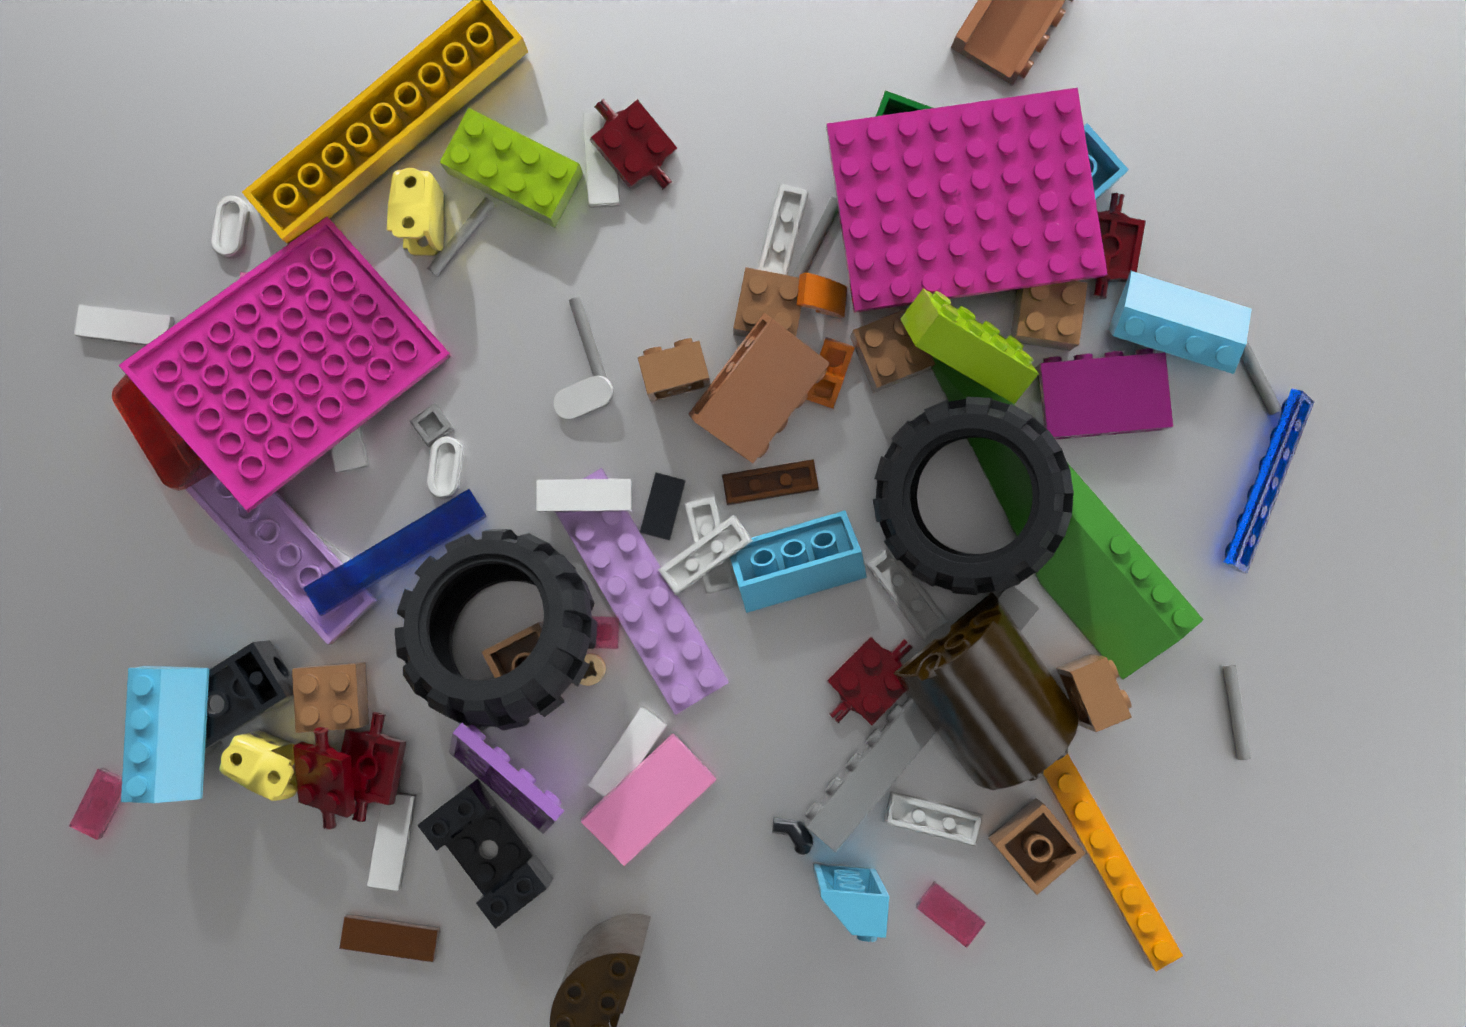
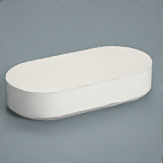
(230, 227)
(583, 397)
(445, 467)

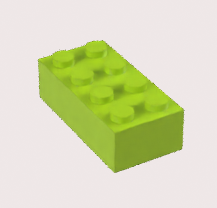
(511, 167)
(968, 345)

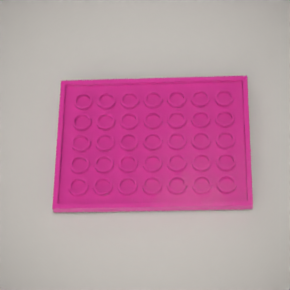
(966, 199)
(285, 363)

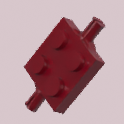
(633, 143)
(1121, 244)
(868, 681)
(375, 765)
(324, 778)

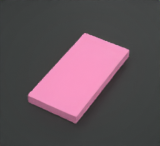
(648, 799)

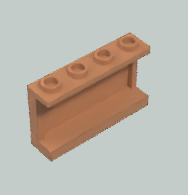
(1006, 34)
(759, 389)

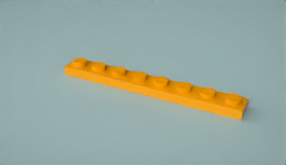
(1111, 863)

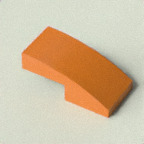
(822, 295)
(828, 389)

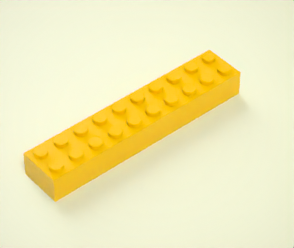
(387, 120)

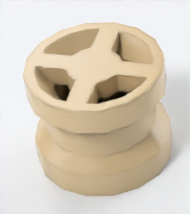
(597, 667)

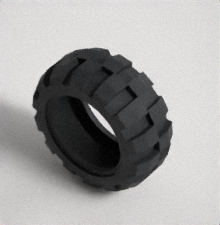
(899, 512)
(443, 593)

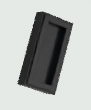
(662, 506)

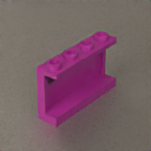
(1105, 394)

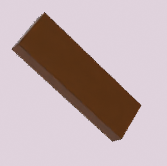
(770, 482)
(389, 938)

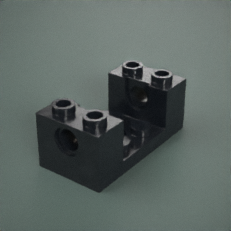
(250, 685)
(506, 879)

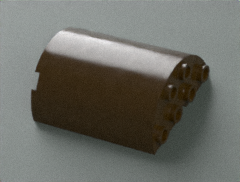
(991, 698)
(601, 974)

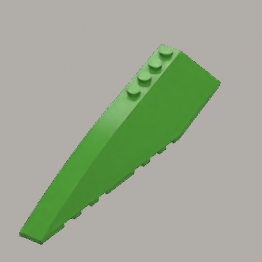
(1098, 569)

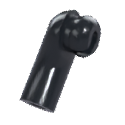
(797, 832)

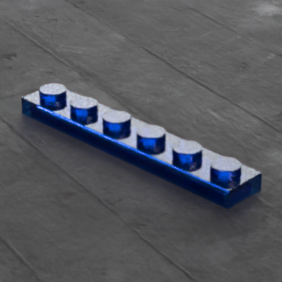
(1268, 483)
(394, 552)

